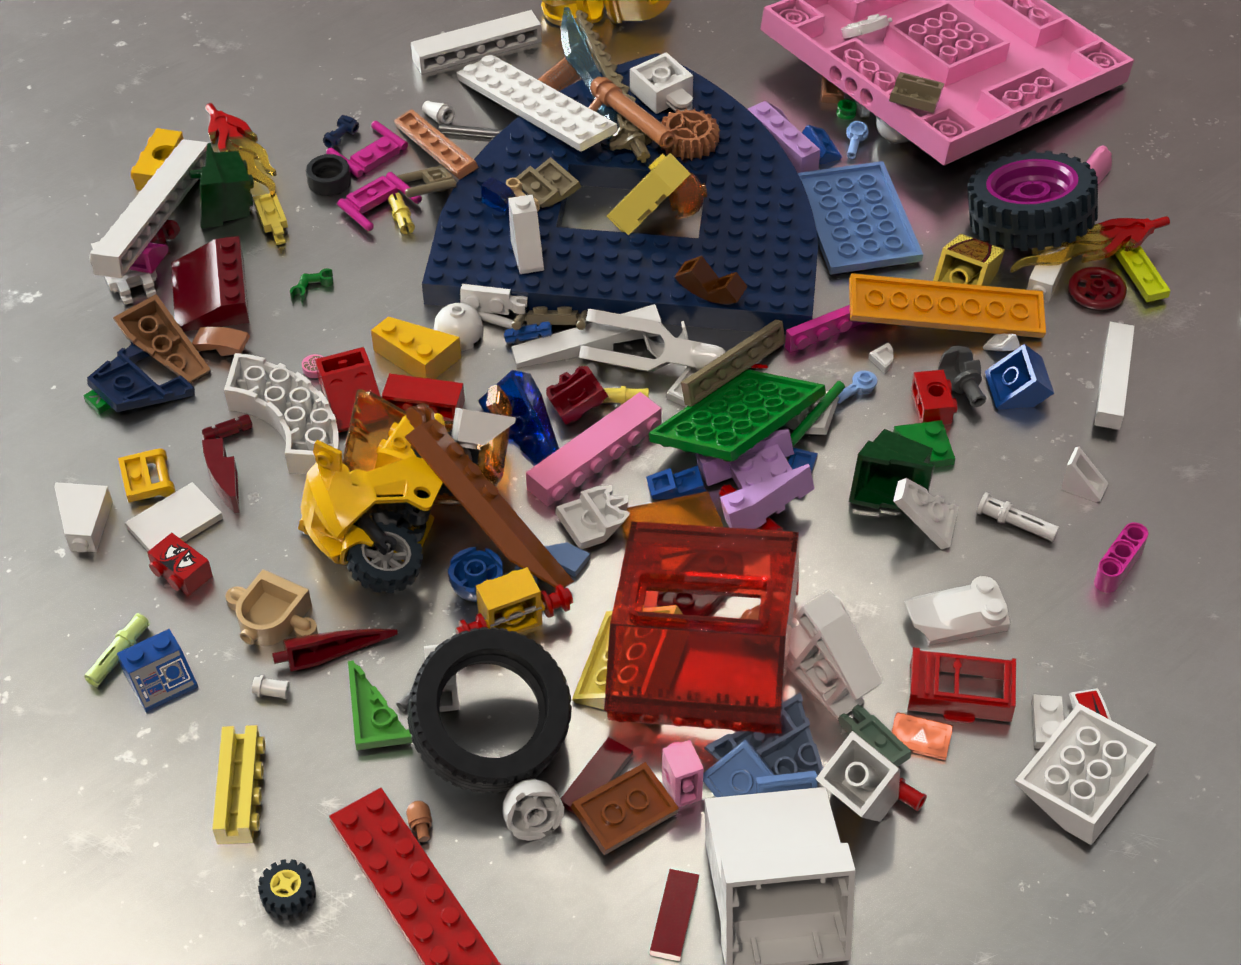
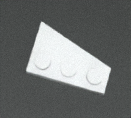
(927, 512)

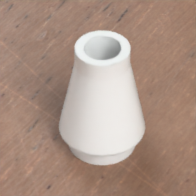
(440, 112)

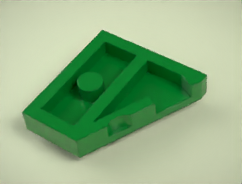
(932, 435)

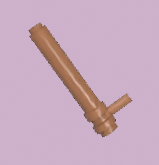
(611, 96)

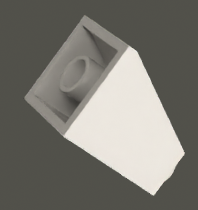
(862, 778)

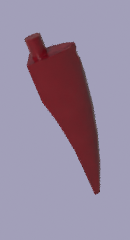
(322, 647)

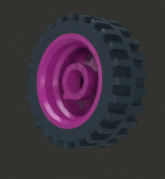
(1033, 200)

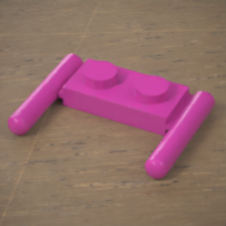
(376, 152)
(371, 196)

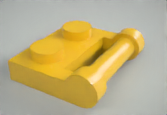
(137, 476)

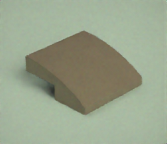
(916, 92)
(548, 183)

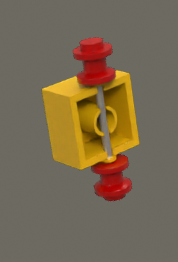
(515, 603)

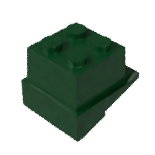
(223, 188)
(884, 464)

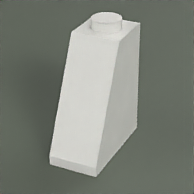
(525, 234)
(83, 514)

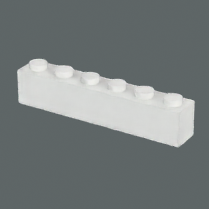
(476, 41)

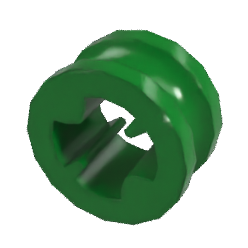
(846, 109)

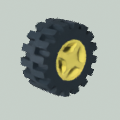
(290, 878)

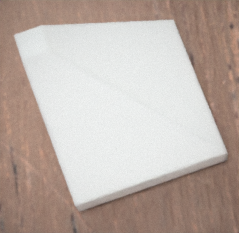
(1002, 342)

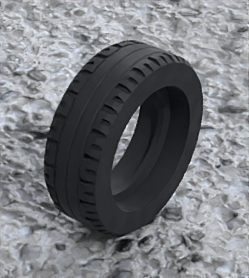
(516, 654)

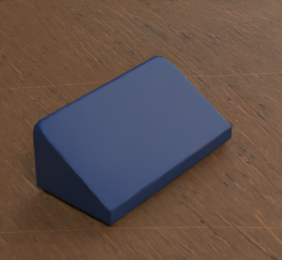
(820, 138)

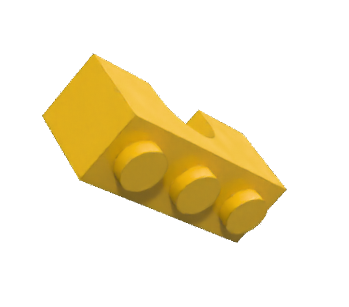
(154, 155)

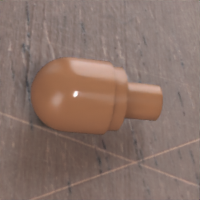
(419, 819)

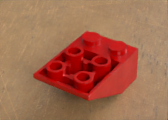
(341, 377)

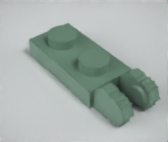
(876, 735)

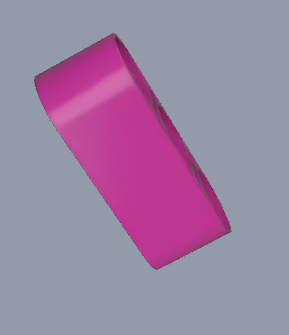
(1121, 557)

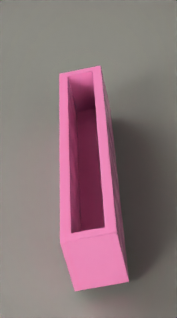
(593, 449)

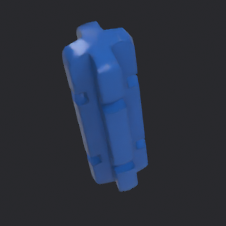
(528, 332)

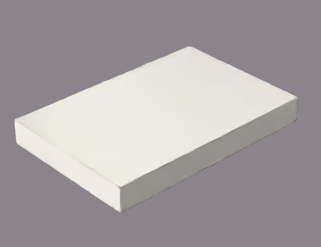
(181, 513)

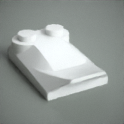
(960, 612)

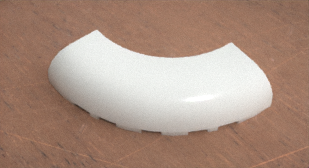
(284, 402)

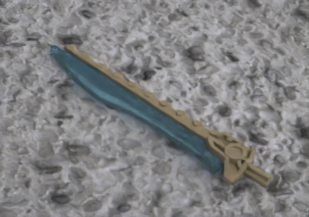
(581, 60)

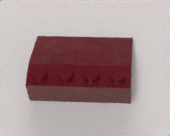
(210, 286)

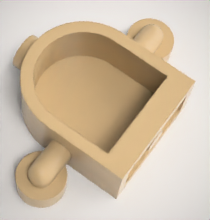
(271, 609)

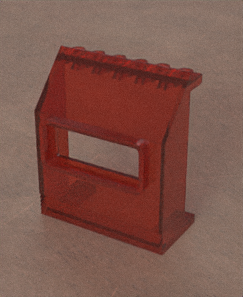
(702, 666)

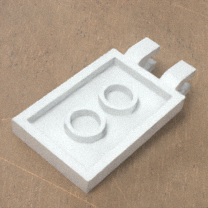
(130, 280)

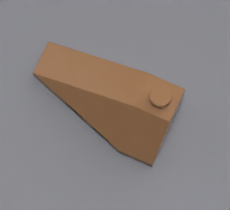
(159, 335)

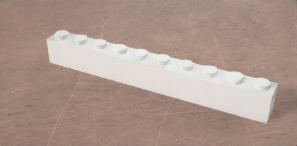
(148, 211)

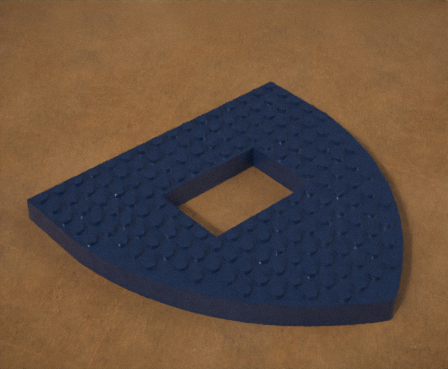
(750, 225)

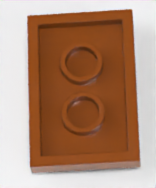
(624, 808)

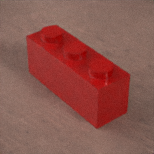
(438, 394)

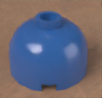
(473, 568)

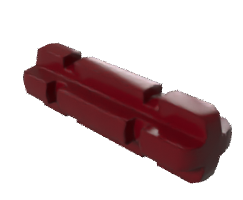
(227, 427)

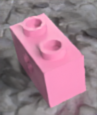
(682, 773)

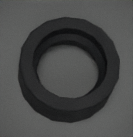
(328, 186)

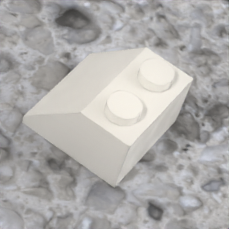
(478, 427)

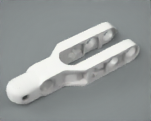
(676, 349)

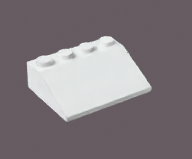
(1086, 772)

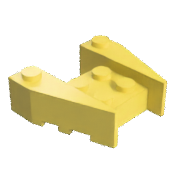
(646, 196)

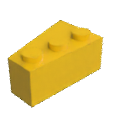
(416, 348)

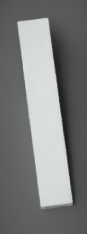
(568, 342)
(1114, 376)

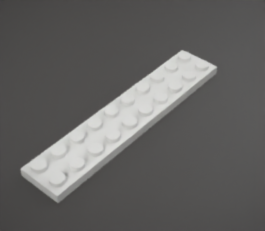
(537, 102)

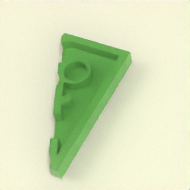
(372, 718)

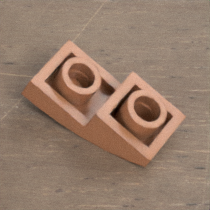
(225, 340)

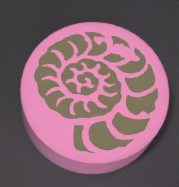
(309, 366)

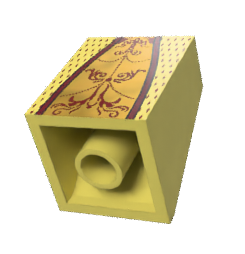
(968, 262)

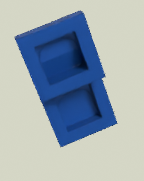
(669, 485)

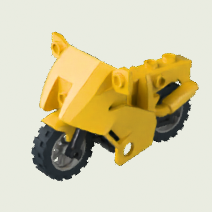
(376, 513)

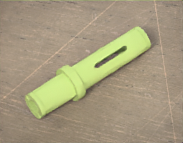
(123, 640)

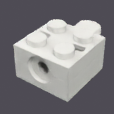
(662, 84)

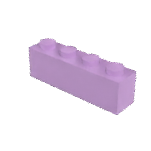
(799, 149)

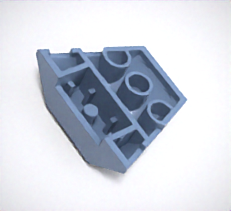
(783, 753)

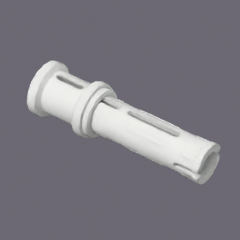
(1005, 512)

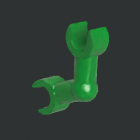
(323, 277)

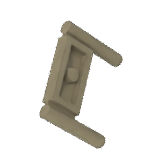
(436, 180)
(562, 316)

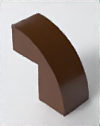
(703, 282)

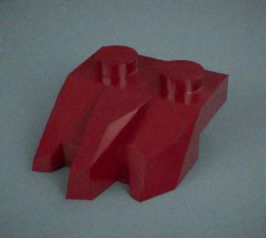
(576, 394)

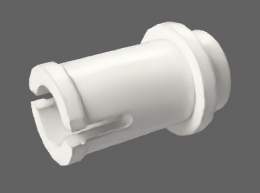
(270, 687)

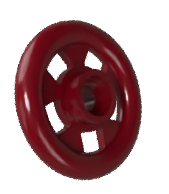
(1097, 288)

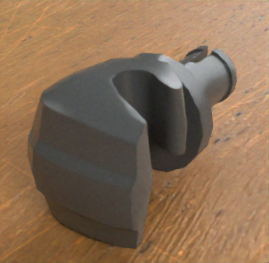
(963, 373)

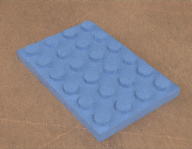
(859, 218)

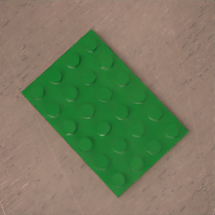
(737, 415)

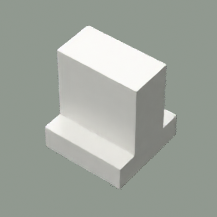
(780, 878)

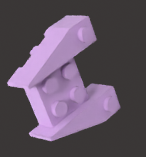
(762, 479)

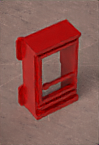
(955, 706)

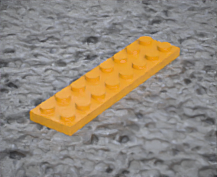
(946, 305)

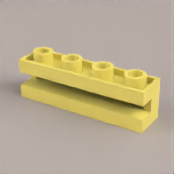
(237, 786)

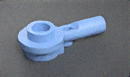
(856, 132)
(862, 383)

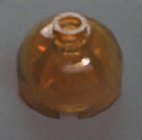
(688, 197)

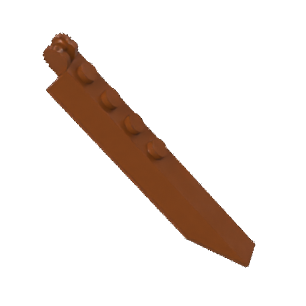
(481, 497)

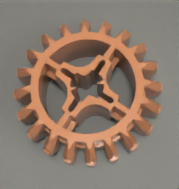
(694, 133)

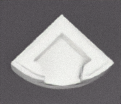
(882, 357)

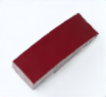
(222, 472)

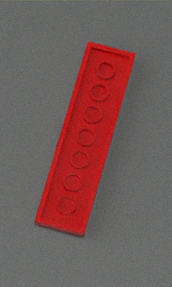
(409, 884)

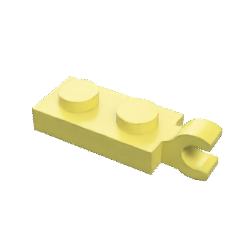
(271, 216)

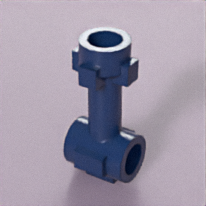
(344, 125)

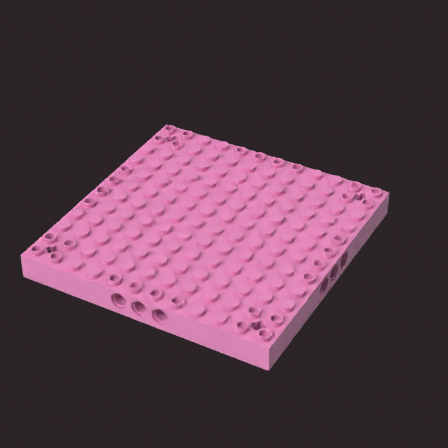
(998, 60)

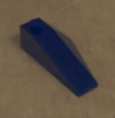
(532, 424)

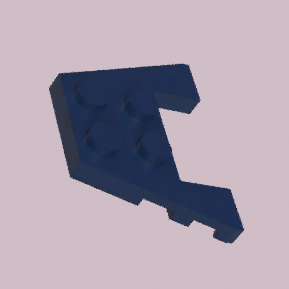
(128, 387)

